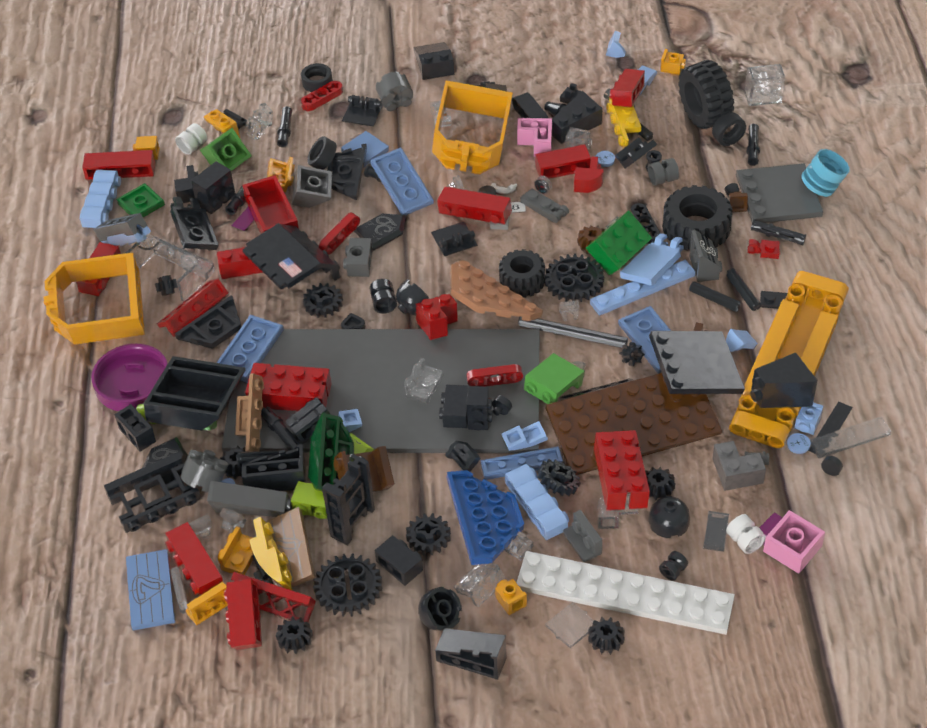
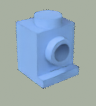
(809, 418)

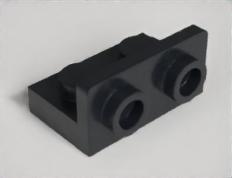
(634, 151)

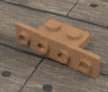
(249, 414)

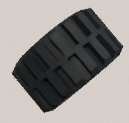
(522, 272)

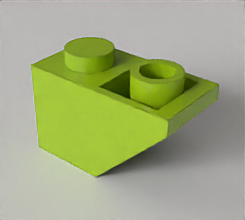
(309, 500)

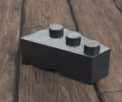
(579, 113)

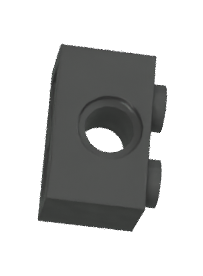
(358, 257)

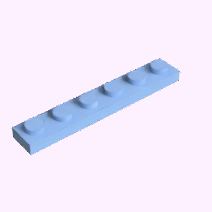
(634, 290)

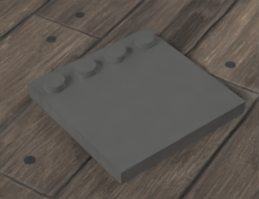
(778, 193)

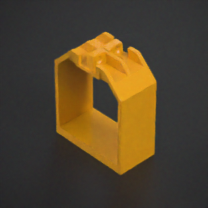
(478, 101)
(95, 269)

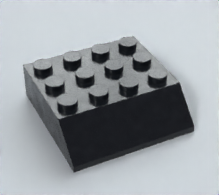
(191, 393)

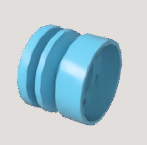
(825, 172)

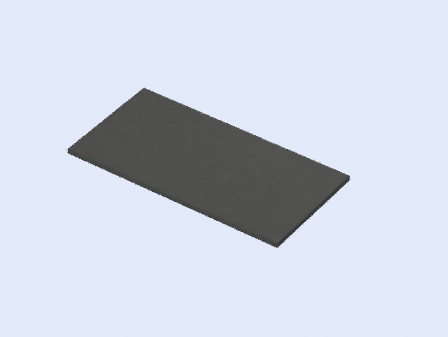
(370, 376)

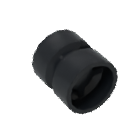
(383, 296)

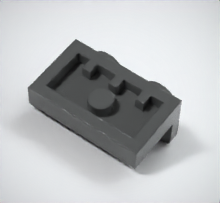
(583, 537)

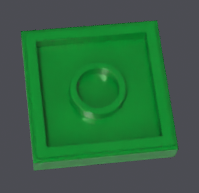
(140, 200)

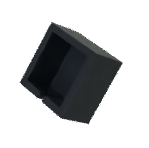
(213, 187)

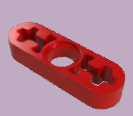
(331, 90)
(345, 228)
(507, 375)

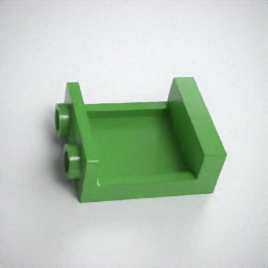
(553, 378)

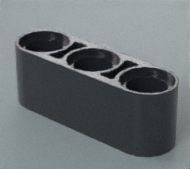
(527, 106)

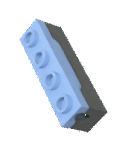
(123, 230)

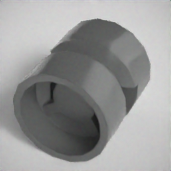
(663, 171)

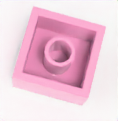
(794, 541)

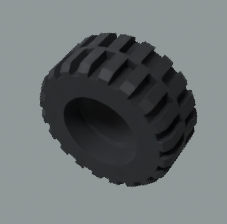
(705, 93)
(697, 202)

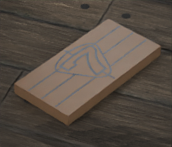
(292, 540)

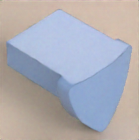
(614, 48)
(739, 339)

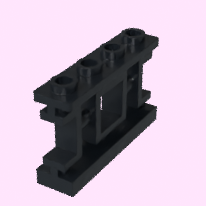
(145, 479)
(348, 499)

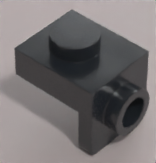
(463, 455)

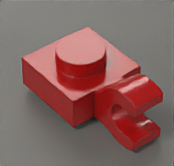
(766, 248)

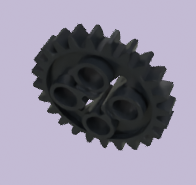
(574, 278)
(328, 587)

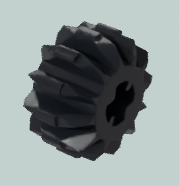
(234, 469)
(660, 482)
(294, 635)
(606, 635)

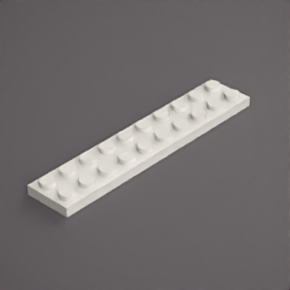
(626, 592)

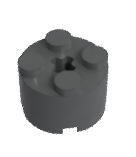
(394, 91)
(202, 468)

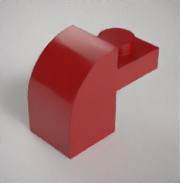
(589, 179)

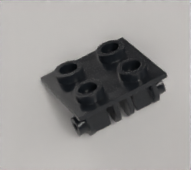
(362, 110)
(454, 238)

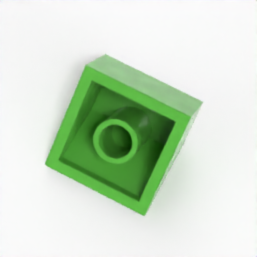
(226, 150)

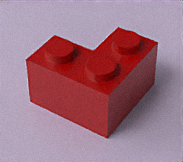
(435, 315)

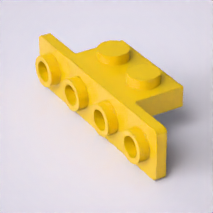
(624, 121)

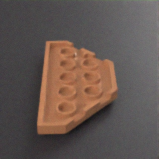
(486, 294)

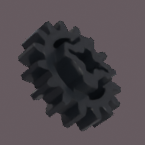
(322, 300)
(558, 477)
(428, 534)

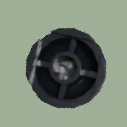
(408, 296)
(669, 517)
(439, 609)

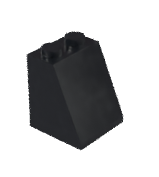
(784, 384)

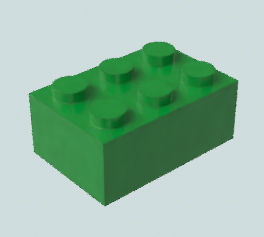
(618, 243)

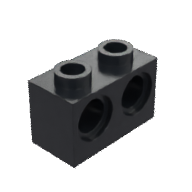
(135, 428)

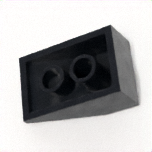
(434, 60)

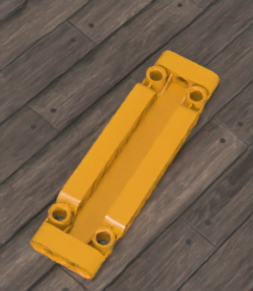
(800, 327)

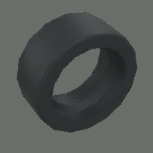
(315, 70)
(732, 136)
(322, 153)

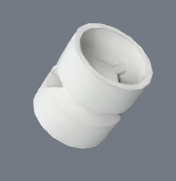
(191, 139)
(746, 534)

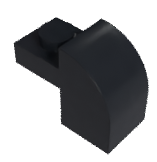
(184, 187)

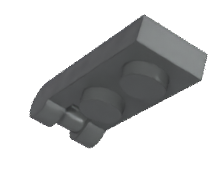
(544, 205)

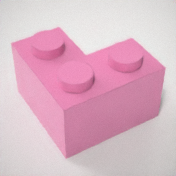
(535, 132)

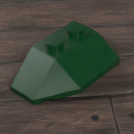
(327, 442)

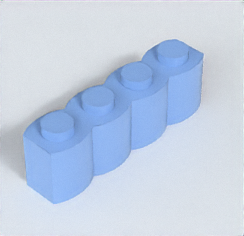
(100, 198)
(536, 501)

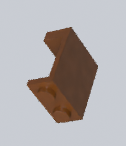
(379, 467)

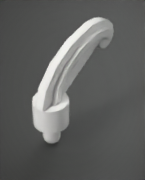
(502, 190)

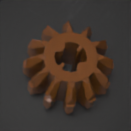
(588, 235)

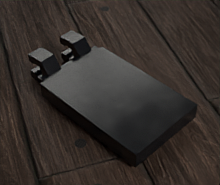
(193, 225)

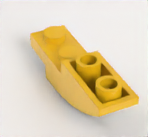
(268, 555)

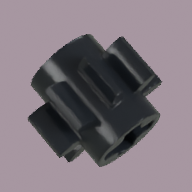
(166, 285)
(637, 354)

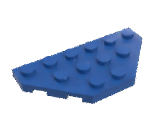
(485, 515)

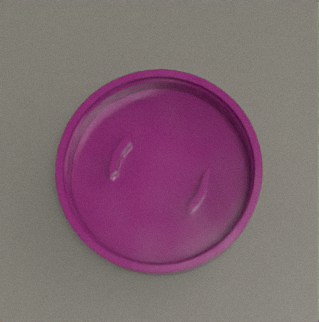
(127, 375)

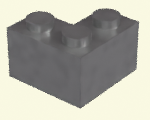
(737, 470)

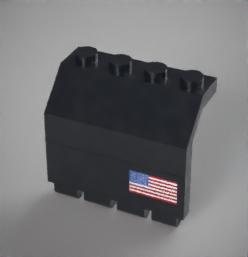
(288, 256)

